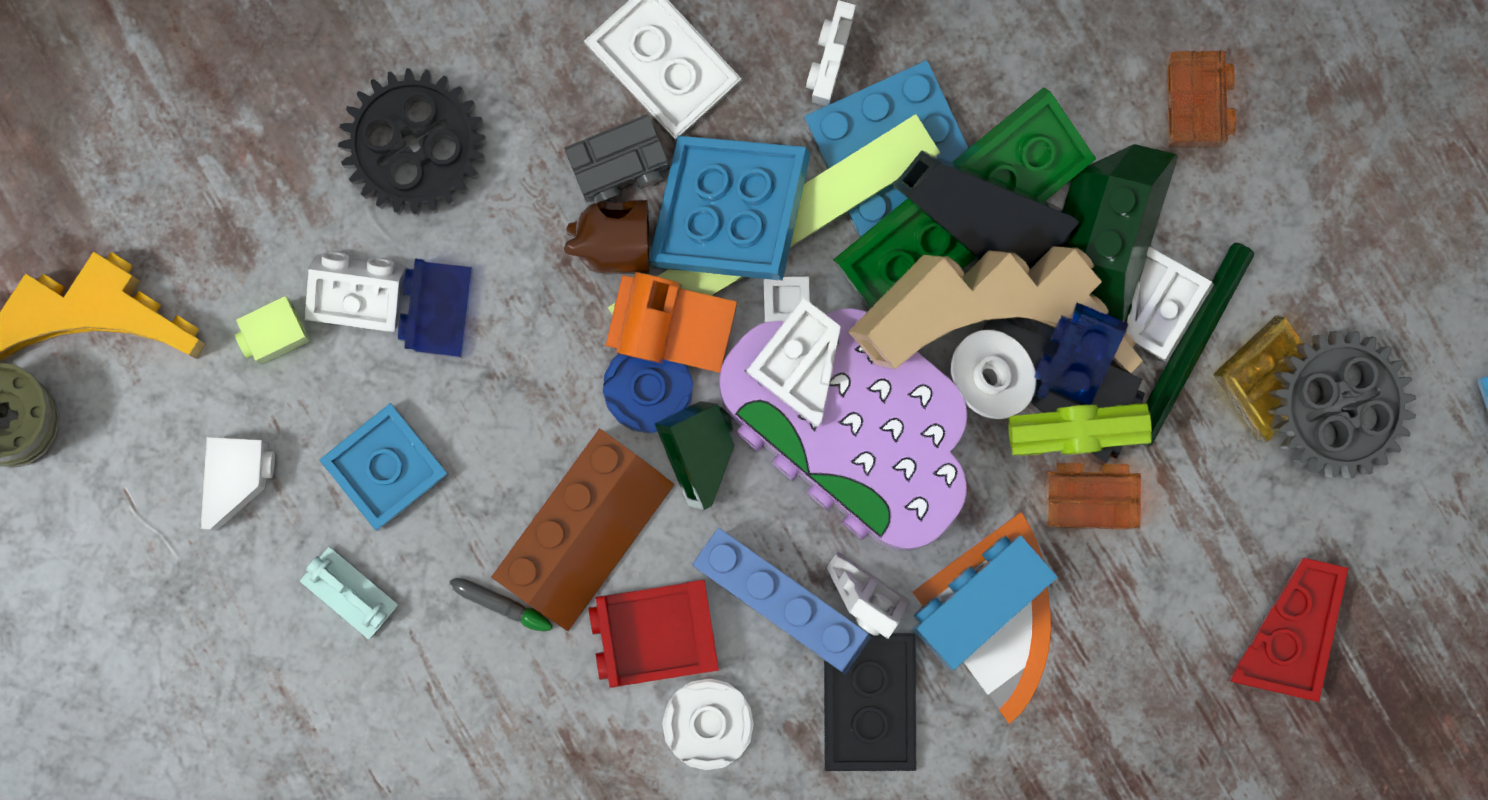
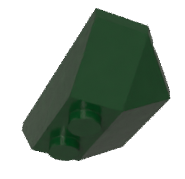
(1117, 218)

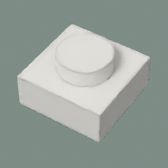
(784, 296)

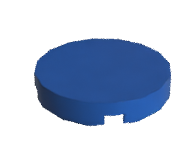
(645, 391)

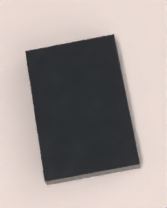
(872, 708)

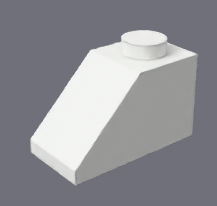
(233, 477)

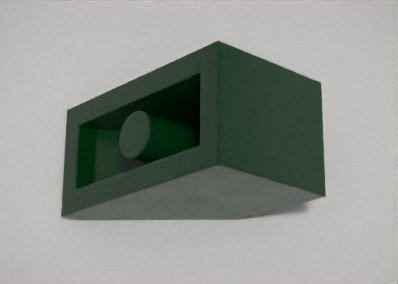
(698, 450)

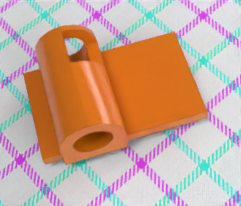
(668, 323)

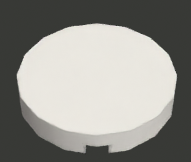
(708, 724)

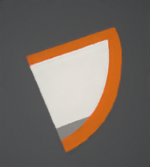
(1016, 655)

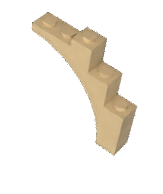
(940, 298)

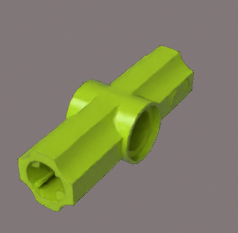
(1079, 429)

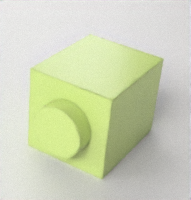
(271, 331)

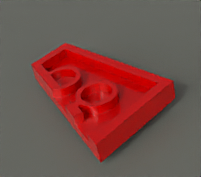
(1297, 634)

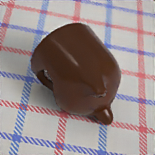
(612, 237)

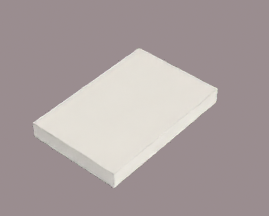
(663, 63)

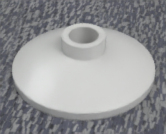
(1005, 365)

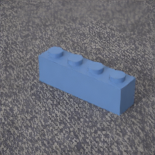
(782, 601)

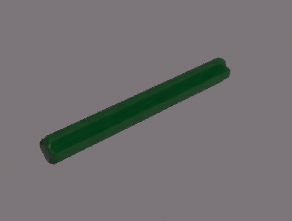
(1197, 335)

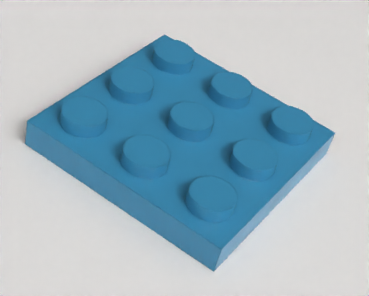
(873, 111)
(730, 207)

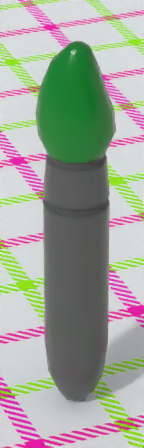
(502, 605)

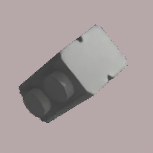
(617, 160)

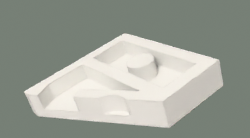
(834, 39)
(1165, 304)
(800, 361)
(866, 597)

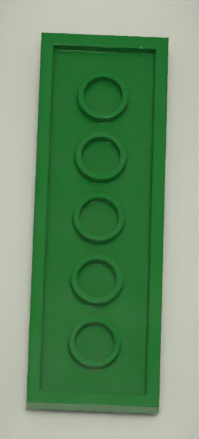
(1028, 150)

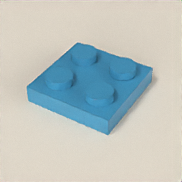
(383, 467)

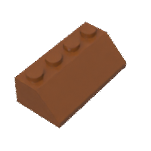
(583, 530)

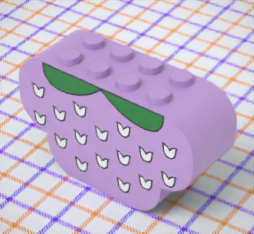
(879, 441)

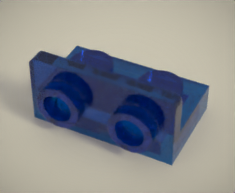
(436, 308)
(1082, 354)

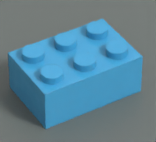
(982, 600)

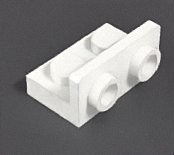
(354, 291)

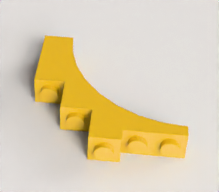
(94, 302)

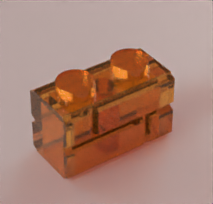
(1199, 99)
(1092, 498)

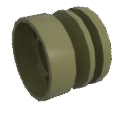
(37, 417)

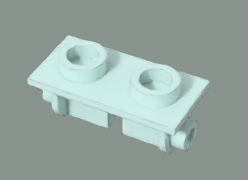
(348, 592)

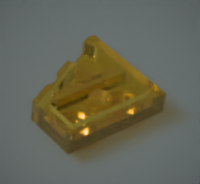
(1251, 371)

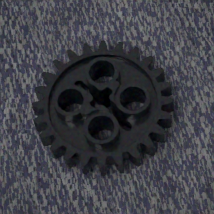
(390, 108)

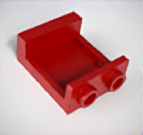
(654, 634)

